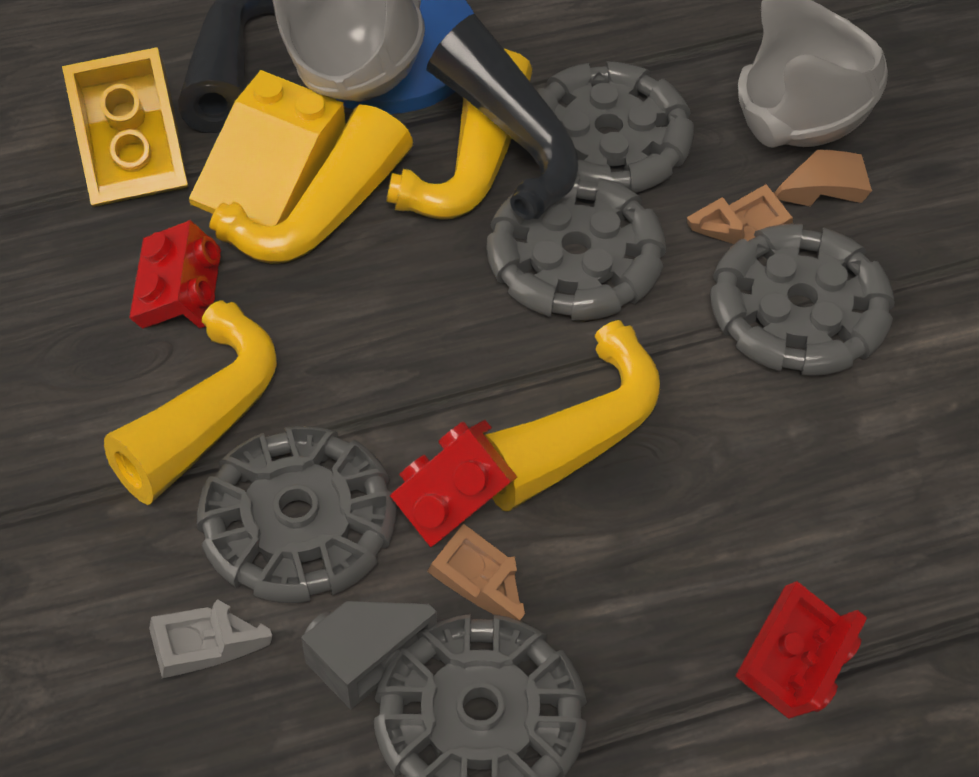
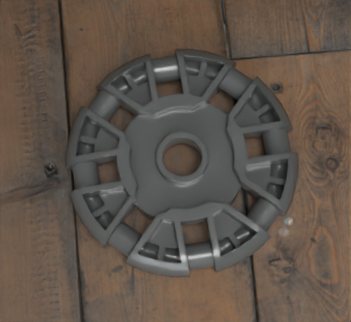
(616, 105)
(583, 273)
(818, 279)
(288, 540)
(489, 674)

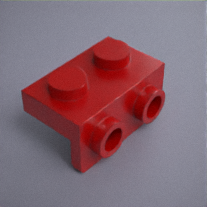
(175, 276)
(454, 483)
(800, 652)

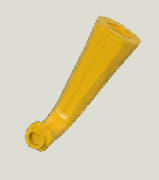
(478, 161)
(357, 164)
(171, 439)
(567, 440)

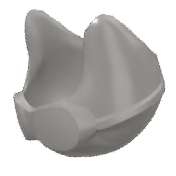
(351, 45)
(810, 76)

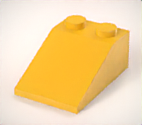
(125, 126)
(269, 149)

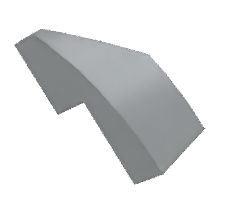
(203, 639)

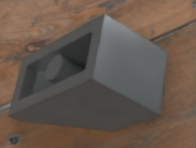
(360, 641)

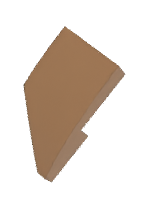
(828, 174)
(740, 218)
(479, 573)

